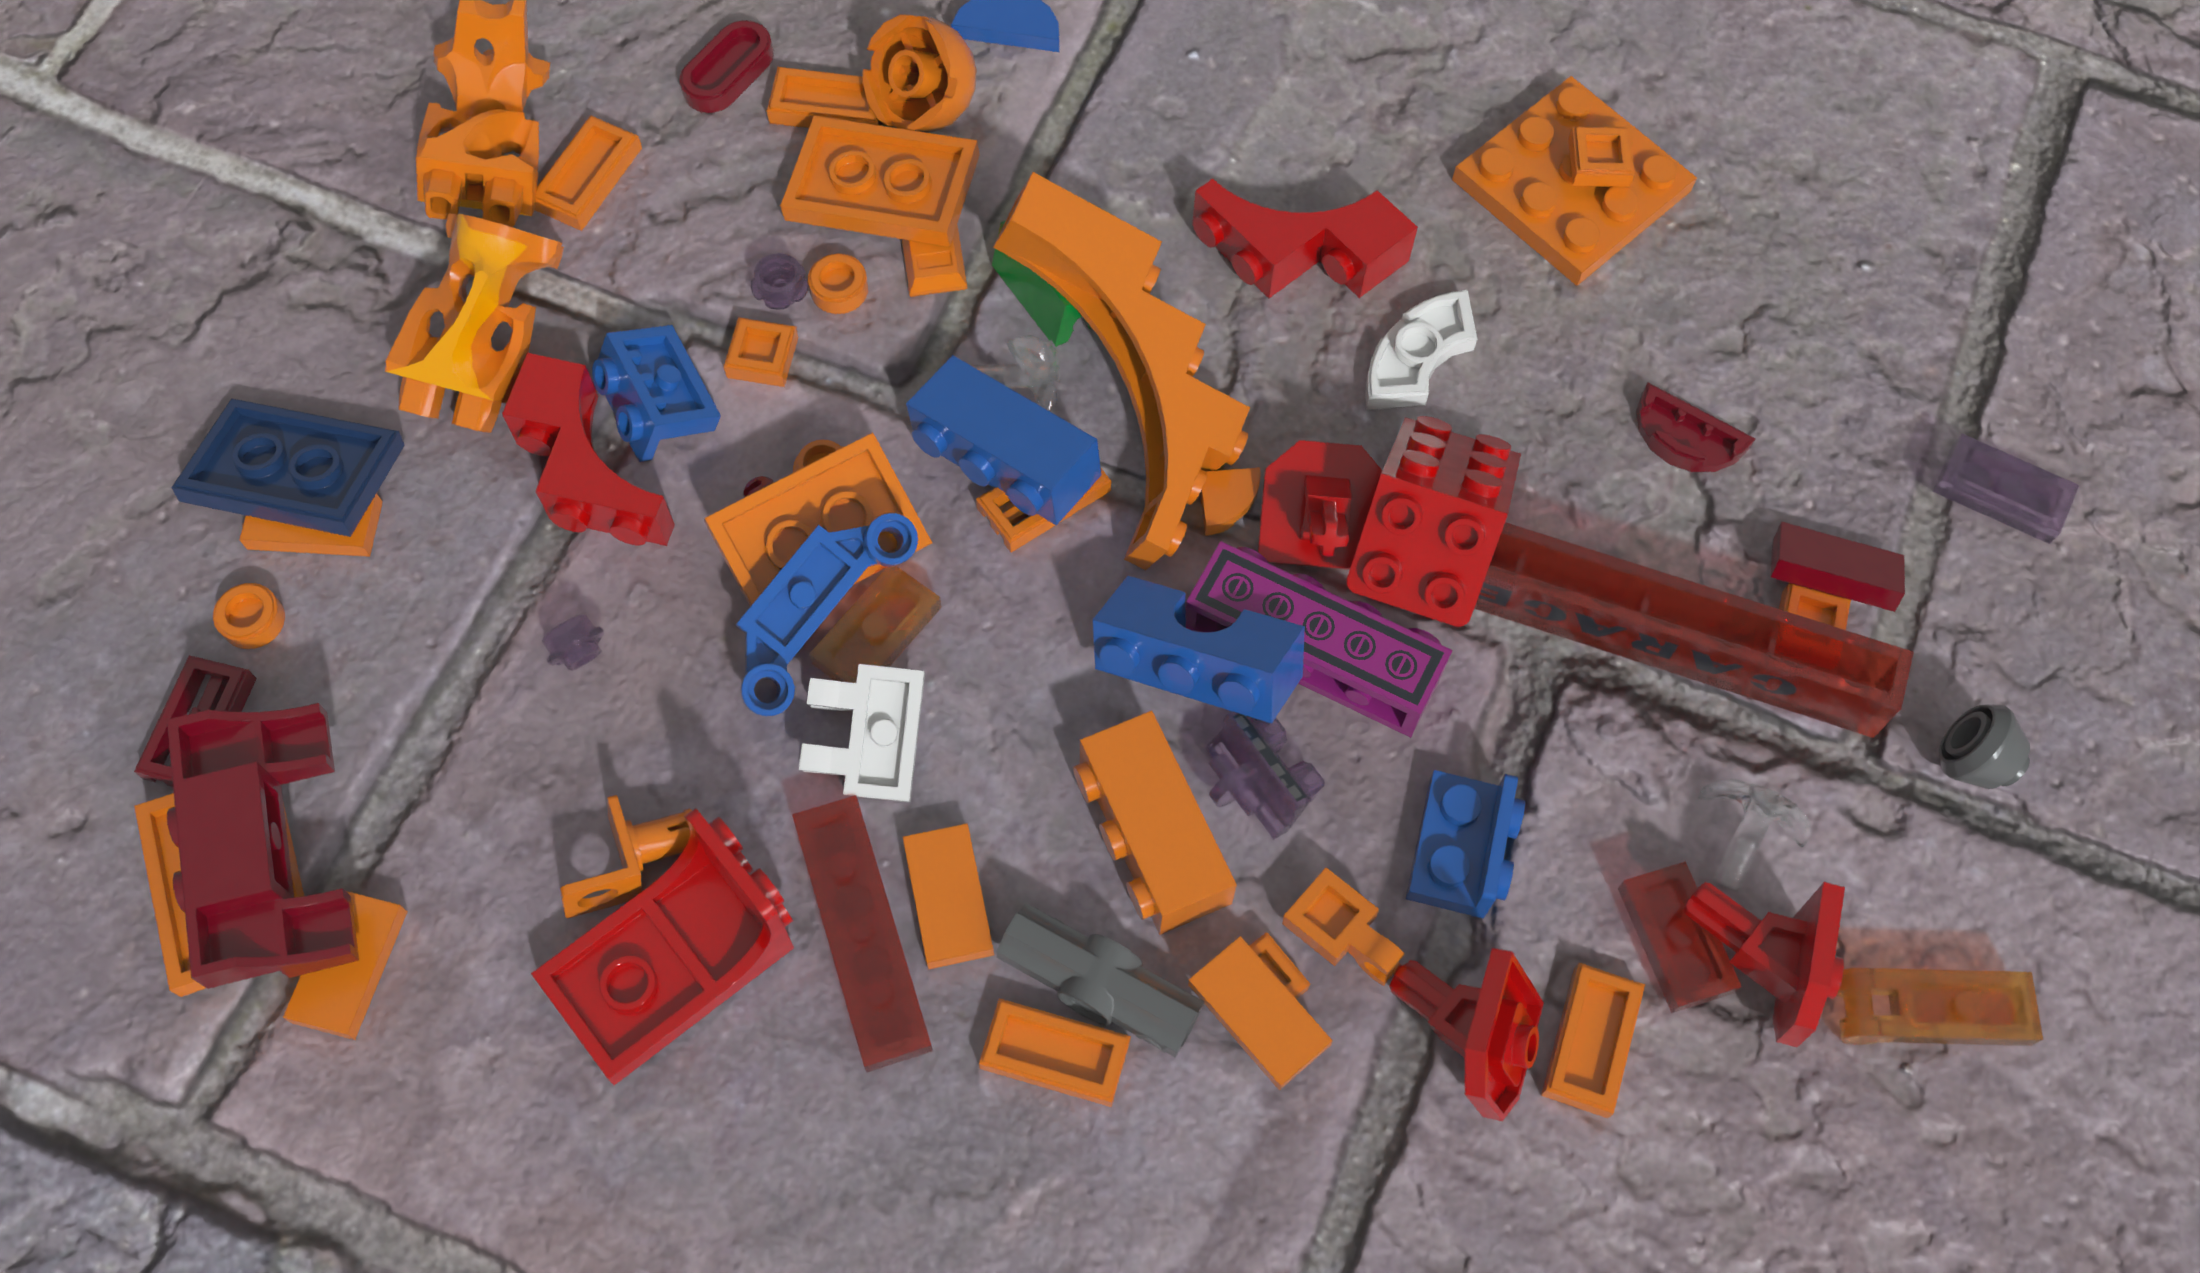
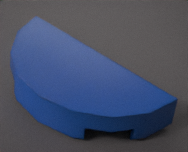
(1009, 23)

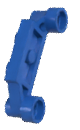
(805, 595)

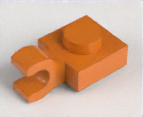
(1338, 921)

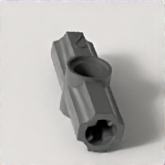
(1100, 979)

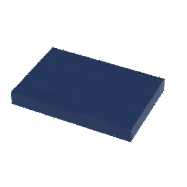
(289, 467)

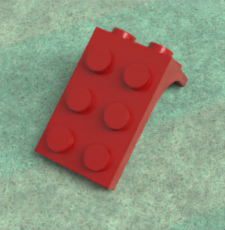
(1435, 521)
(669, 952)

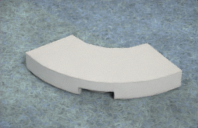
(1417, 346)

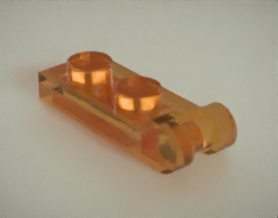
(1940, 1007)

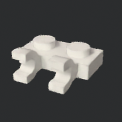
(882, 733)

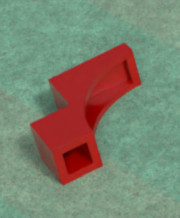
(1274, 247)
(553, 417)

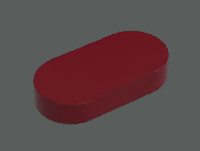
(726, 66)

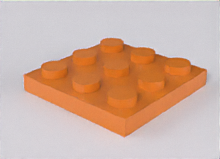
(1528, 183)

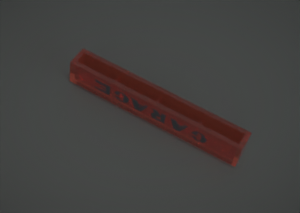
(1695, 631)

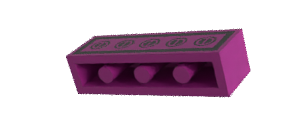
(1347, 645)

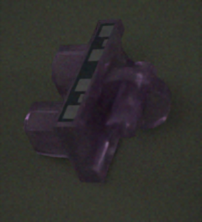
(1257, 776)

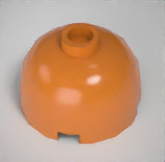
(919, 74)

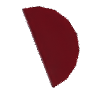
(1686, 434)

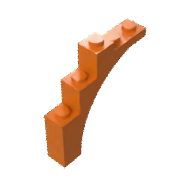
(1108, 277)

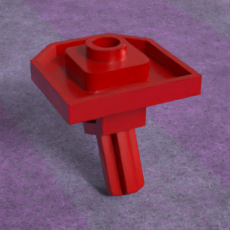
(1316, 504)
(1781, 953)
(1486, 1025)

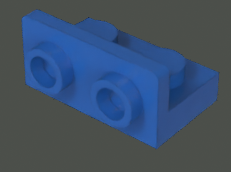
(652, 388)
(1464, 843)

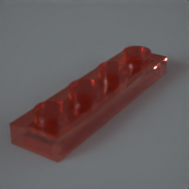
(862, 934)

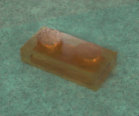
(876, 626)

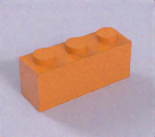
(1153, 823)

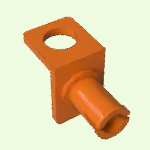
(635, 847)

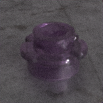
(779, 269)
(573, 643)

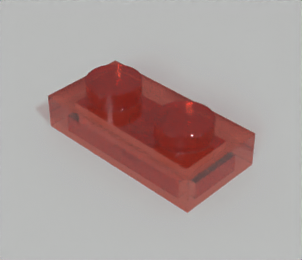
(1683, 955)

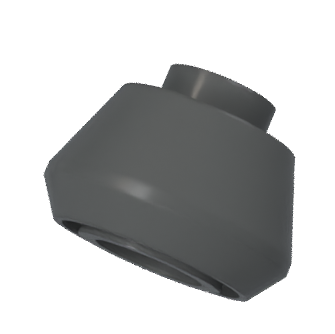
(1985, 748)

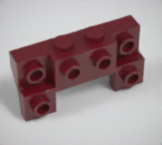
(236, 846)

